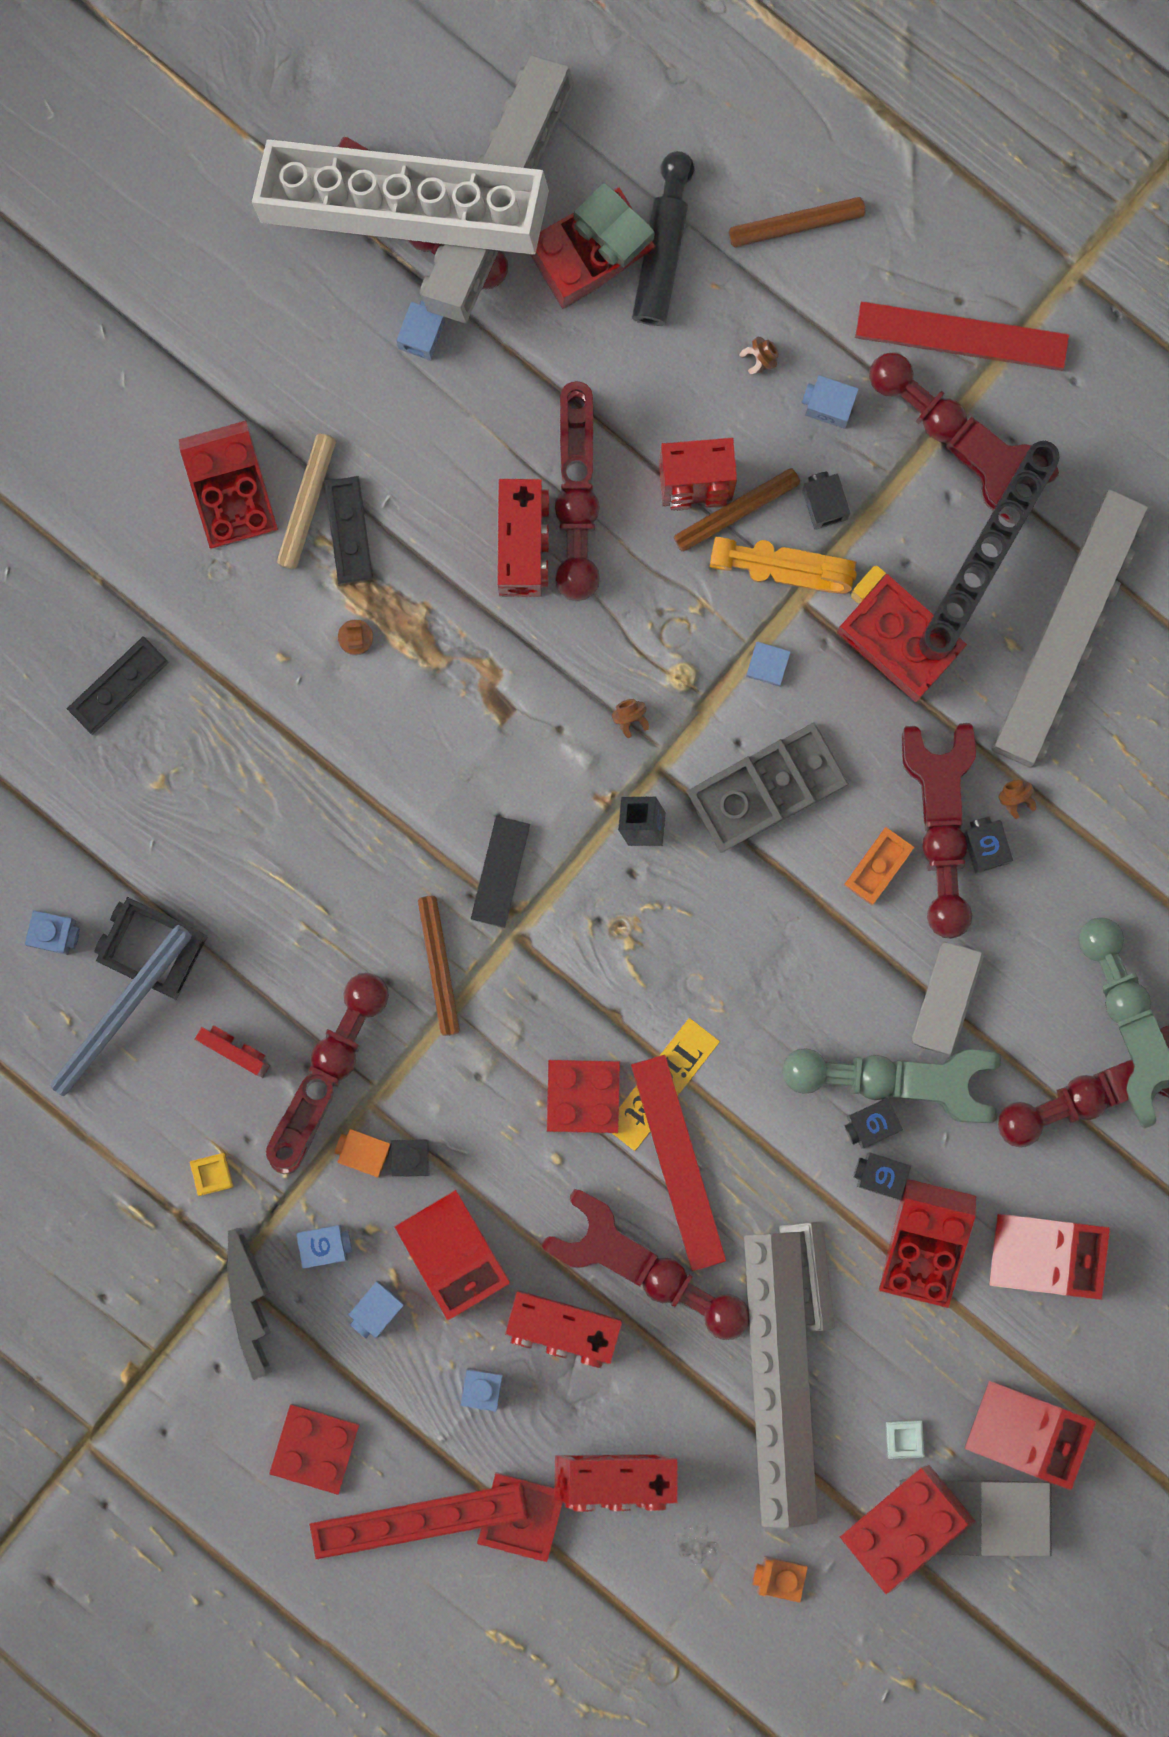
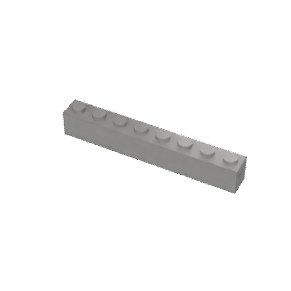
(516, 142)
(1070, 628)
(780, 1380)

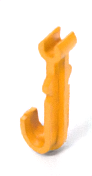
(785, 565)

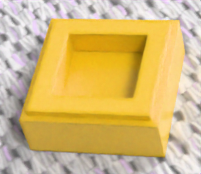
(867, 584)
(211, 1174)

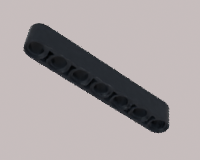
(997, 535)

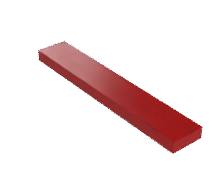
(962, 336)
(678, 1163)
(419, 1521)

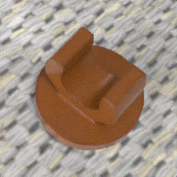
(764, 352)
(355, 637)
(628, 712)
(1015, 793)

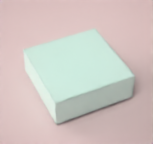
(905, 1439)

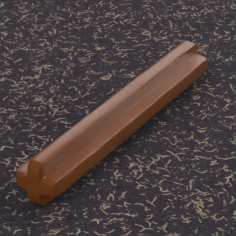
(797, 221)
(737, 509)
(438, 965)

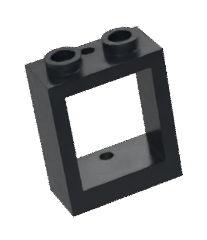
(183, 964)

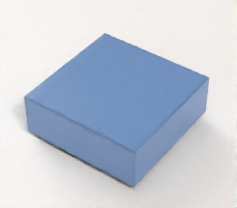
(768, 664)

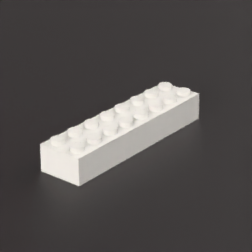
(401, 196)

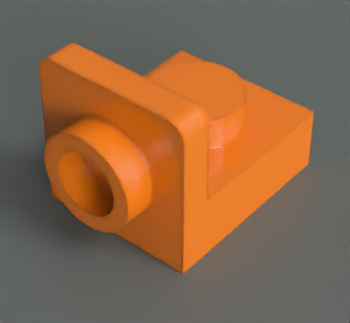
(780, 1579)

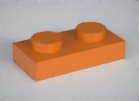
(878, 866)

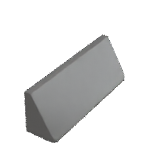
(947, 998)
(815, 1273)

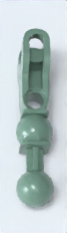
(1130, 1007)
(879, 1078)

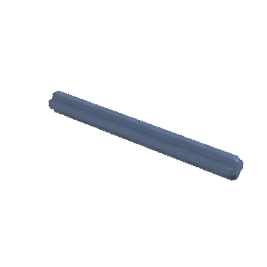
(121, 1010)

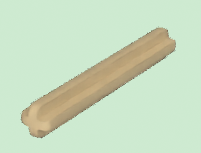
(306, 501)

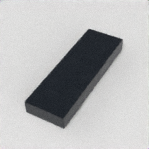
(348, 530)
(117, 685)
(500, 872)

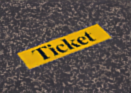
(684, 1057)

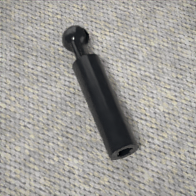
(668, 225)

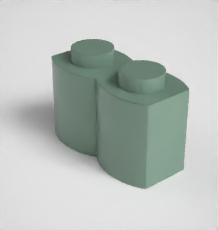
(613, 226)

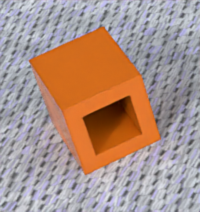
(362, 1152)

